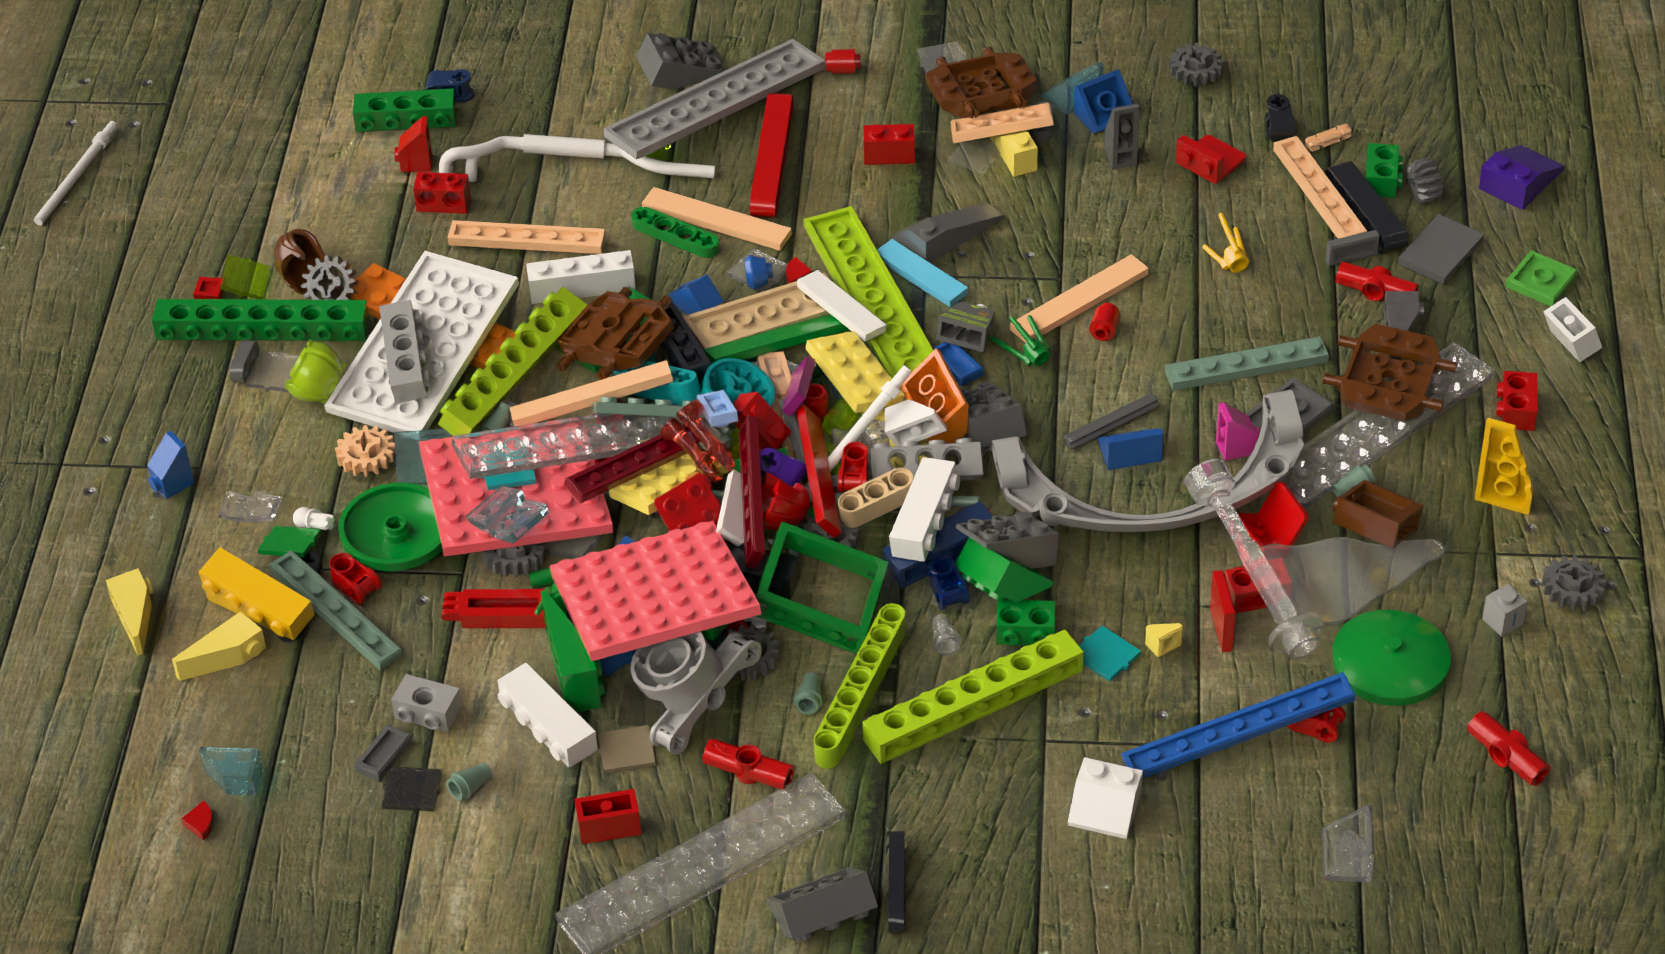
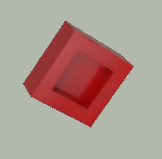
(208, 288)

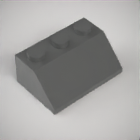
(823, 903)

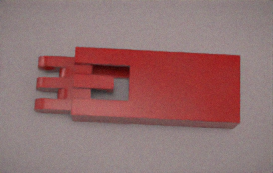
(494, 608)

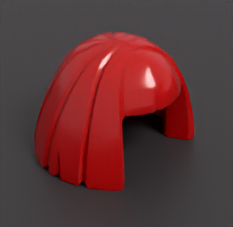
(783, 502)

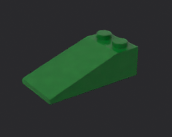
(572, 663)

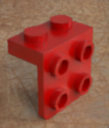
(1208, 157)
(689, 503)
(1278, 520)

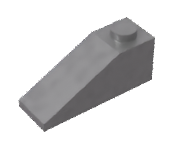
(1402, 311)

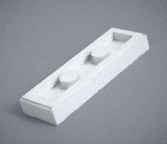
(731, 513)

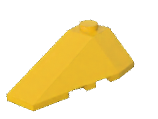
(1503, 470)

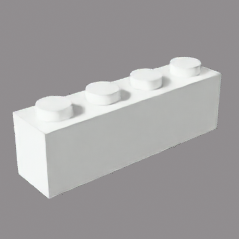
(581, 275)
(924, 509)
(547, 715)

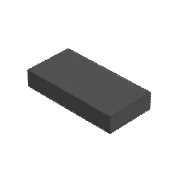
(1352, 248)
(383, 753)

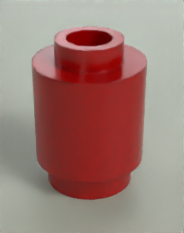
(842, 61)
(1105, 322)
(817, 400)

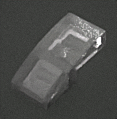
(254, 509)

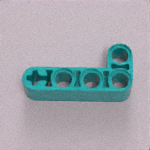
(682, 388)

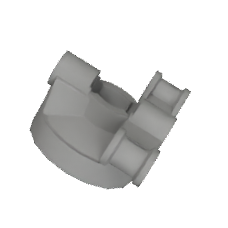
(688, 680)

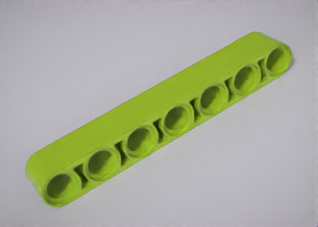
(859, 686)

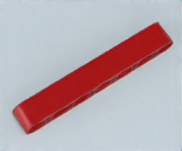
(771, 155)

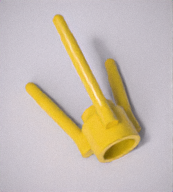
(1234, 255)

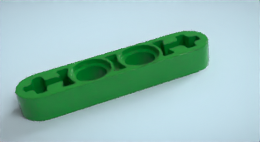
(701, 243)

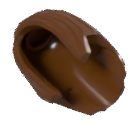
(293, 254)

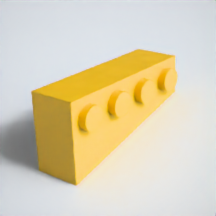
(258, 596)

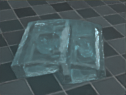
(408, 455)
(507, 514)

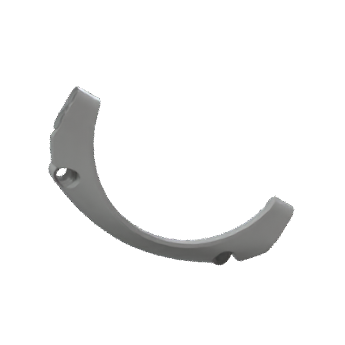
(1270, 462)

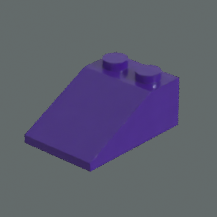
(1518, 175)

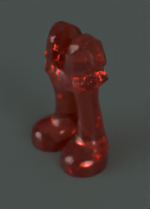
(714, 451)

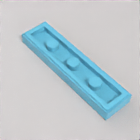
(922, 273)

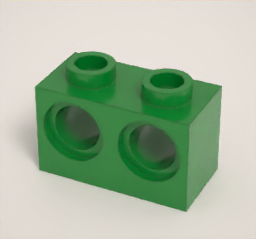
(1383, 167)
(1024, 621)

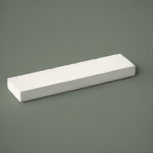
(841, 305)

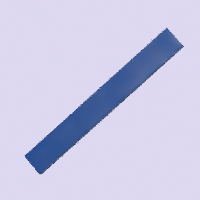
(1240, 725)

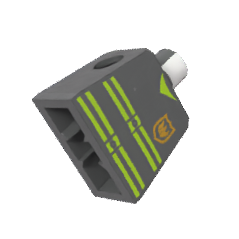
(966, 326)

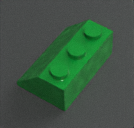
(999, 574)

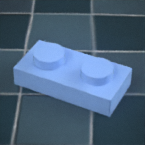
(718, 408)

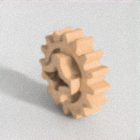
(365, 450)

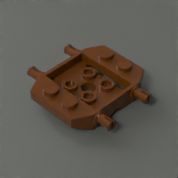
(974, 87)
(605, 324)
(1404, 397)

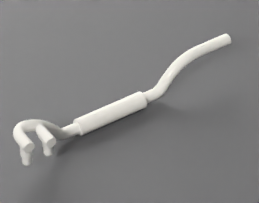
(563, 147)

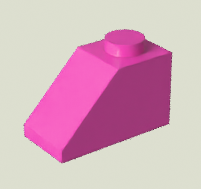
(1235, 433)

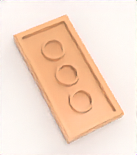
(1001, 122)

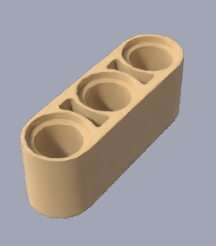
(863, 498)

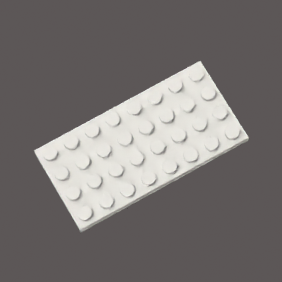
(456, 312)

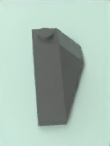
(946, 231)

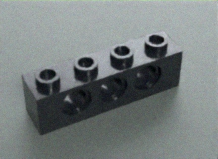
(682, 346)

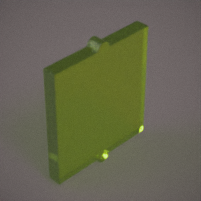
(244, 277)

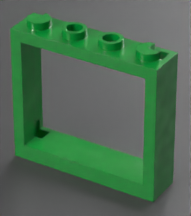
(806, 619)

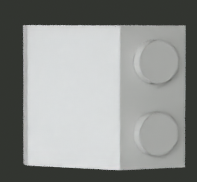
(1105, 798)

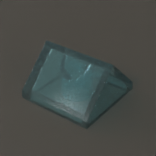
(1063, 93)

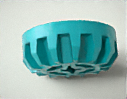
(737, 378)

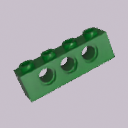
(403, 108)

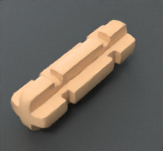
(1328, 137)

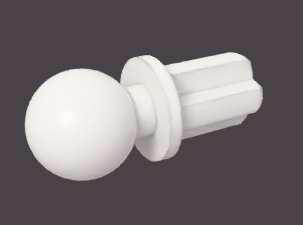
(313, 518)

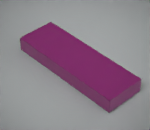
(799, 385)

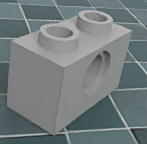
(426, 703)

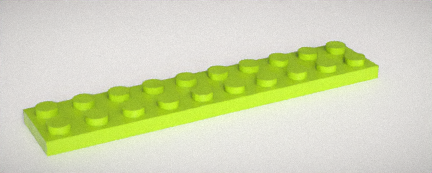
(864, 276)

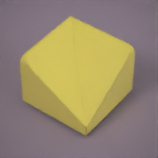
(1163, 637)

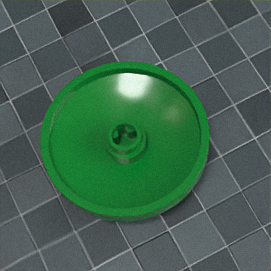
(390, 527)
(1392, 657)

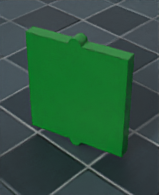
(284, 539)

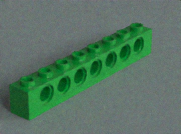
(260, 319)

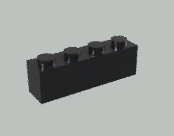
(784, 577)

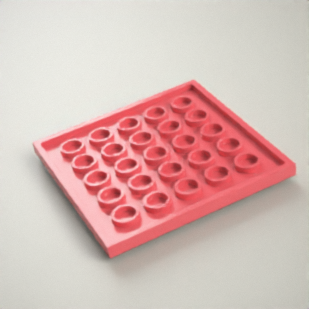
(456, 495)
(653, 590)

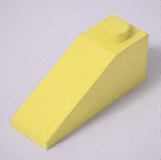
(1017, 151)
(133, 604)
(223, 648)

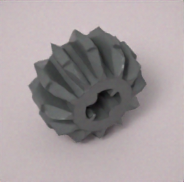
(1425, 180)

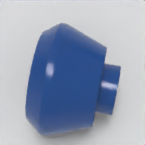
(757, 271)

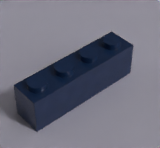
(948, 542)

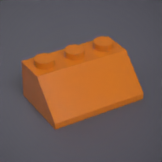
(936, 388)

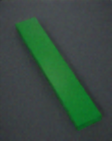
(776, 339)

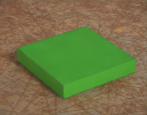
(1541, 278)

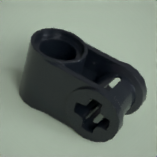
(1279, 118)

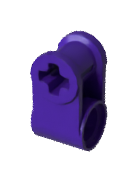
(782, 466)

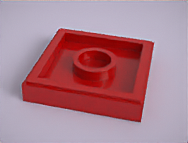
(1222, 611)

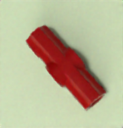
(1372, 282)
(1508, 748)
(748, 764)

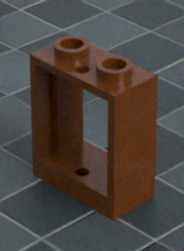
(1377, 513)

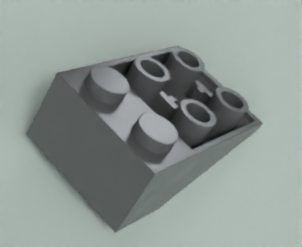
(677, 61)
(992, 415)
(1016, 537)

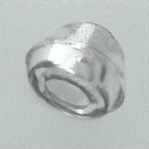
(874, 434)

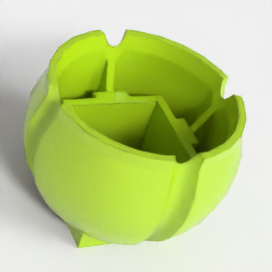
(315, 373)

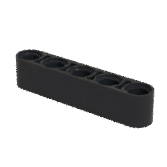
(1367, 206)

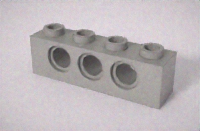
(403, 351)
(965, 449)

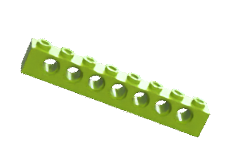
(512, 365)
(972, 696)

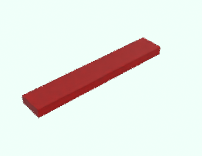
(818, 471)

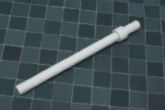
(99, 142)
(889, 391)

